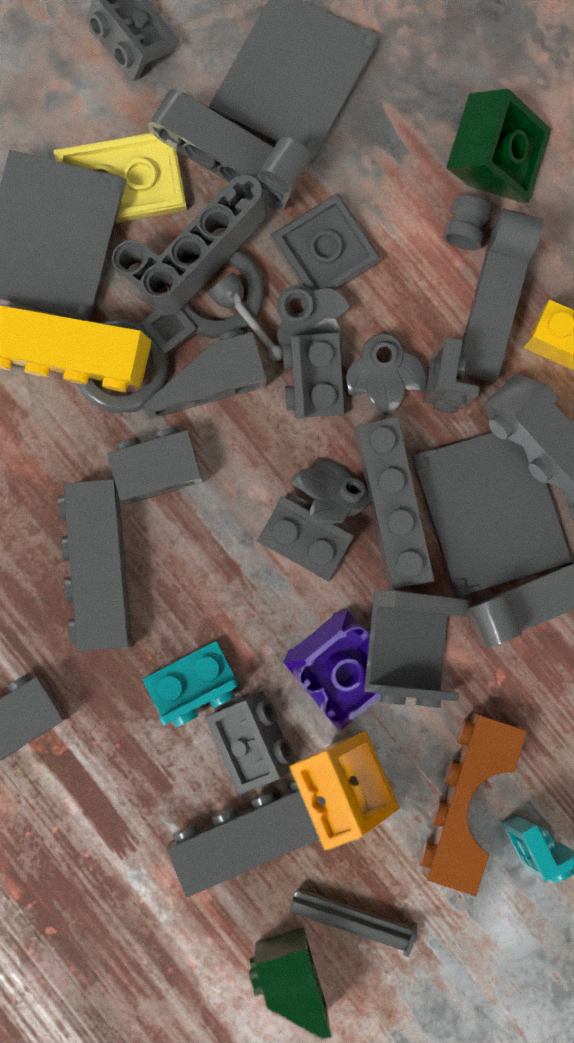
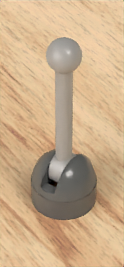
(230, 294)

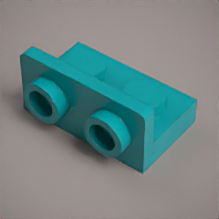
(190, 684)
(538, 851)

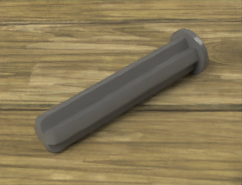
(354, 920)

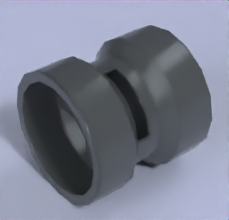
(467, 222)

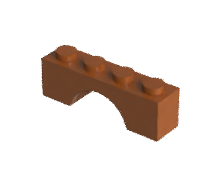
(485, 751)

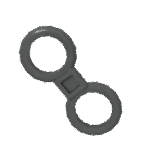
(171, 332)

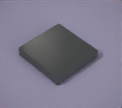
(325, 246)

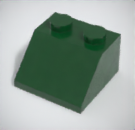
(499, 145)
(289, 981)

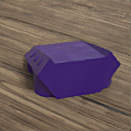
(333, 668)

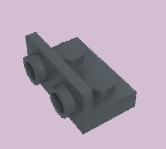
(131, 33)
(315, 375)
(441, 386)
(302, 541)
(251, 742)

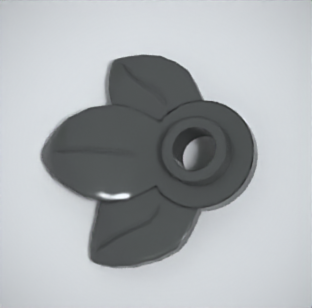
(318, 316)
(386, 379)
(333, 491)

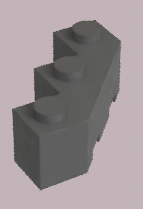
(527, 415)

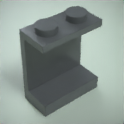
(409, 646)

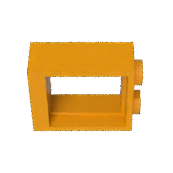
(349, 807)

